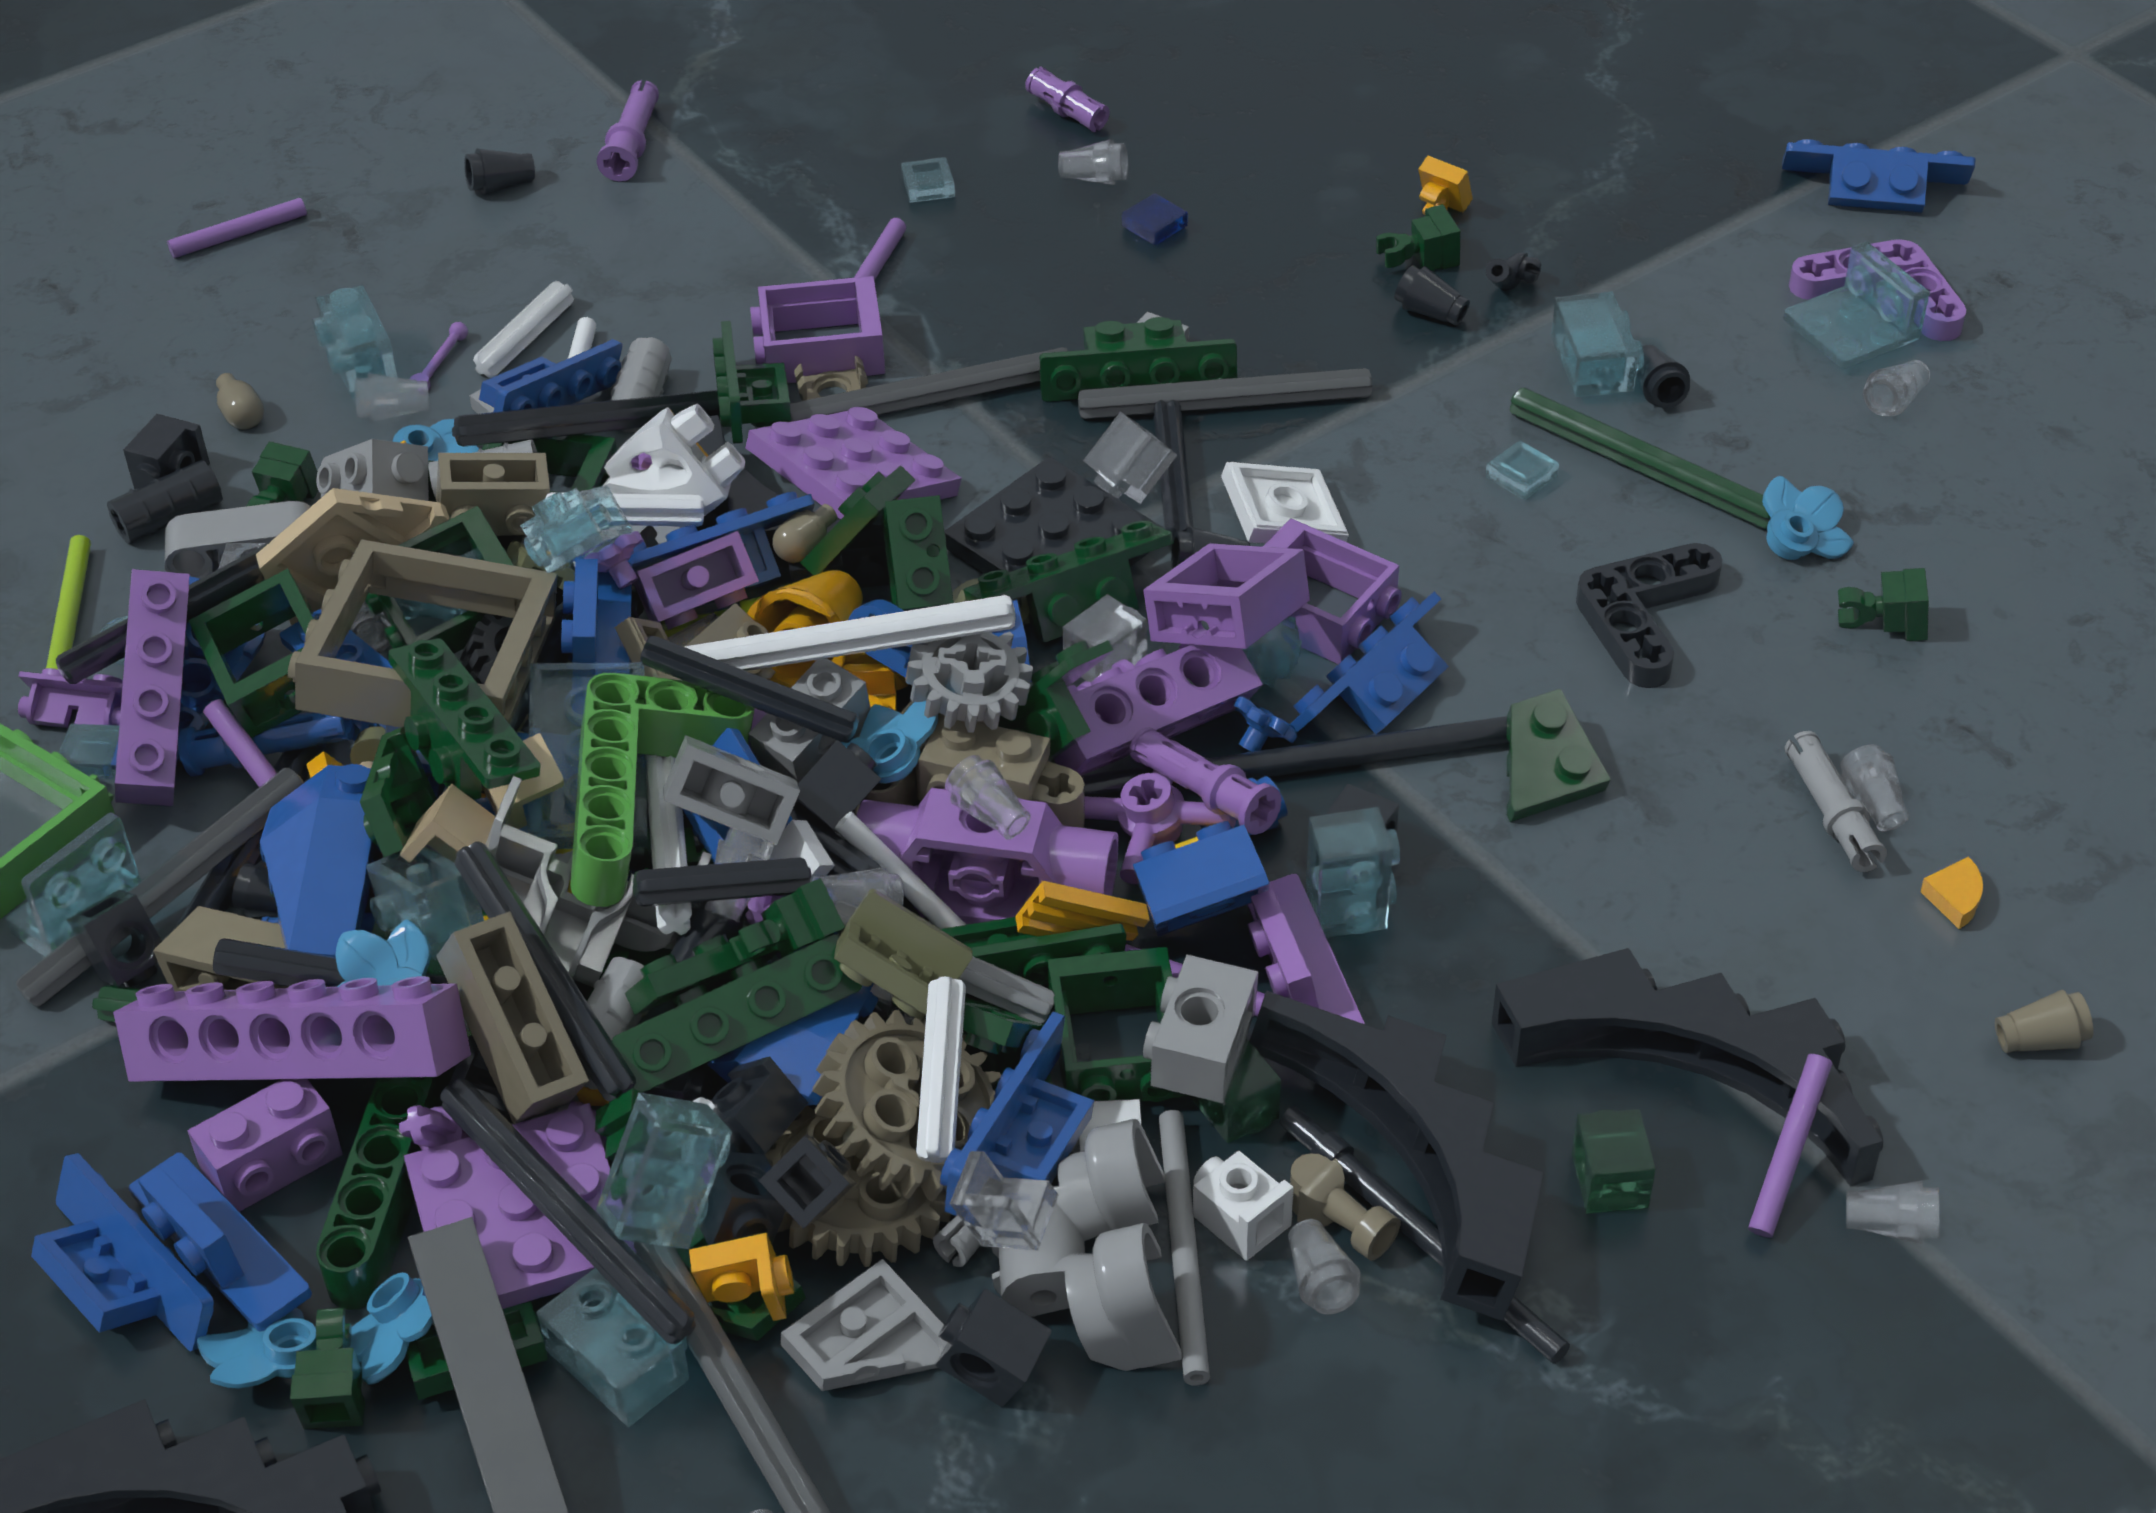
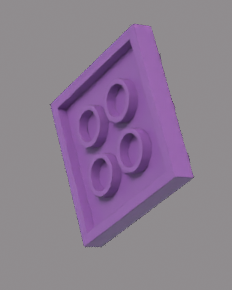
(843, 451)
(519, 1242)

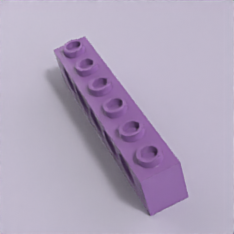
(293, 1031)

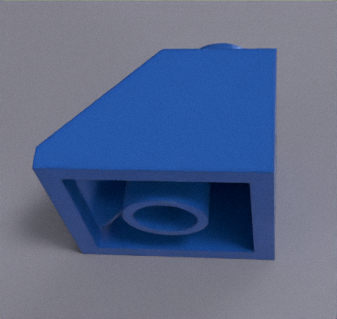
(1200, 878)

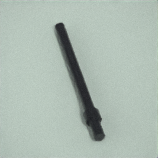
(1413, 1224)

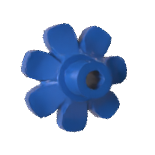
(1261, 725)

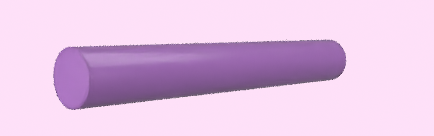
(236, 227)
(882, 249)
(239, 742)
(1790, 1145)

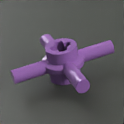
(1150, 814)

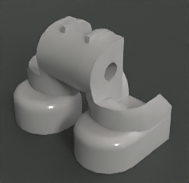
(576, 931)
(1112, 1287)

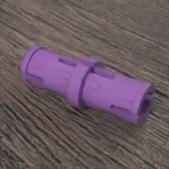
(1067, 99)

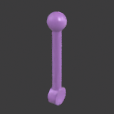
(458, 332)

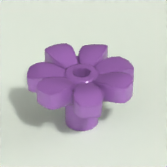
(615, 558)

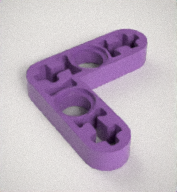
(1827, 271)

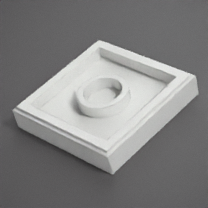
(1273, 494)

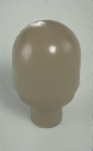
(238, 402)
(802, 532)

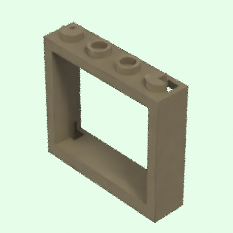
(429, 577)

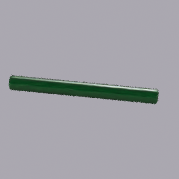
(1640, 456)

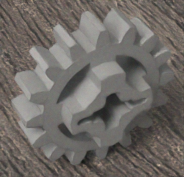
(970, 678)

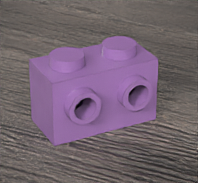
(695, 577)
(266, 1141)

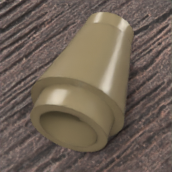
(2046, 1024)

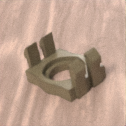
(848, 380)

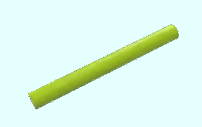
(69, 598)

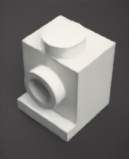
(1241, 1203)

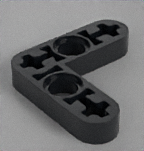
(1683, 573)

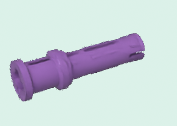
(626, 139)
(1221, 787)

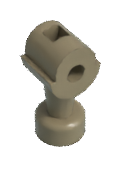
(1322, 1197)

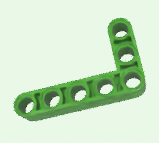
(624, 719)

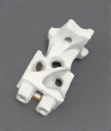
(677, 462)

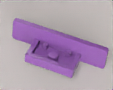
(1298, 949)

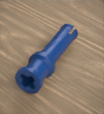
(208, 749)

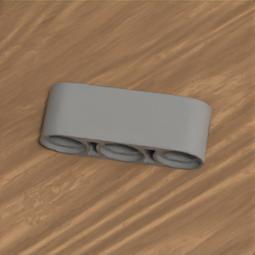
(198, 539)

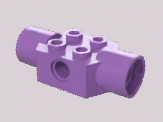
(980, 870)

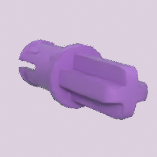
(430, 1127)

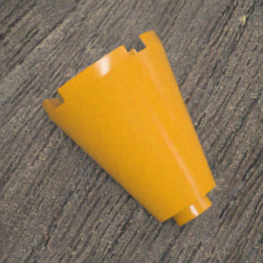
(807, 603)

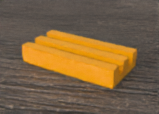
(1063, 909)

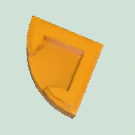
(1955, 891)

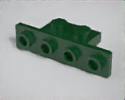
(1134, 357)
(748, 392)
(1072, 582)
(1050, 706)
(457, 722)
(1028, 955)
(735, 1014)

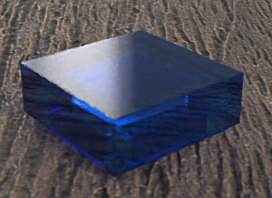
(1154, 219)

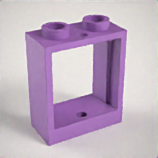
(817, 306)
(1346, 569)
(1231, 588)

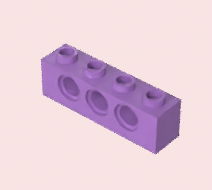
(152, 688)
(1175, 705)

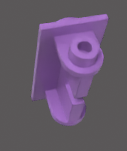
(54, 699)

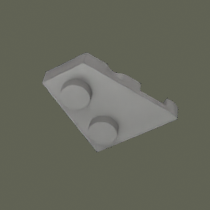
(866, 1333)

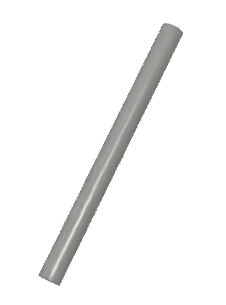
(1184, 1249)

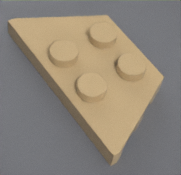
(333, 529)

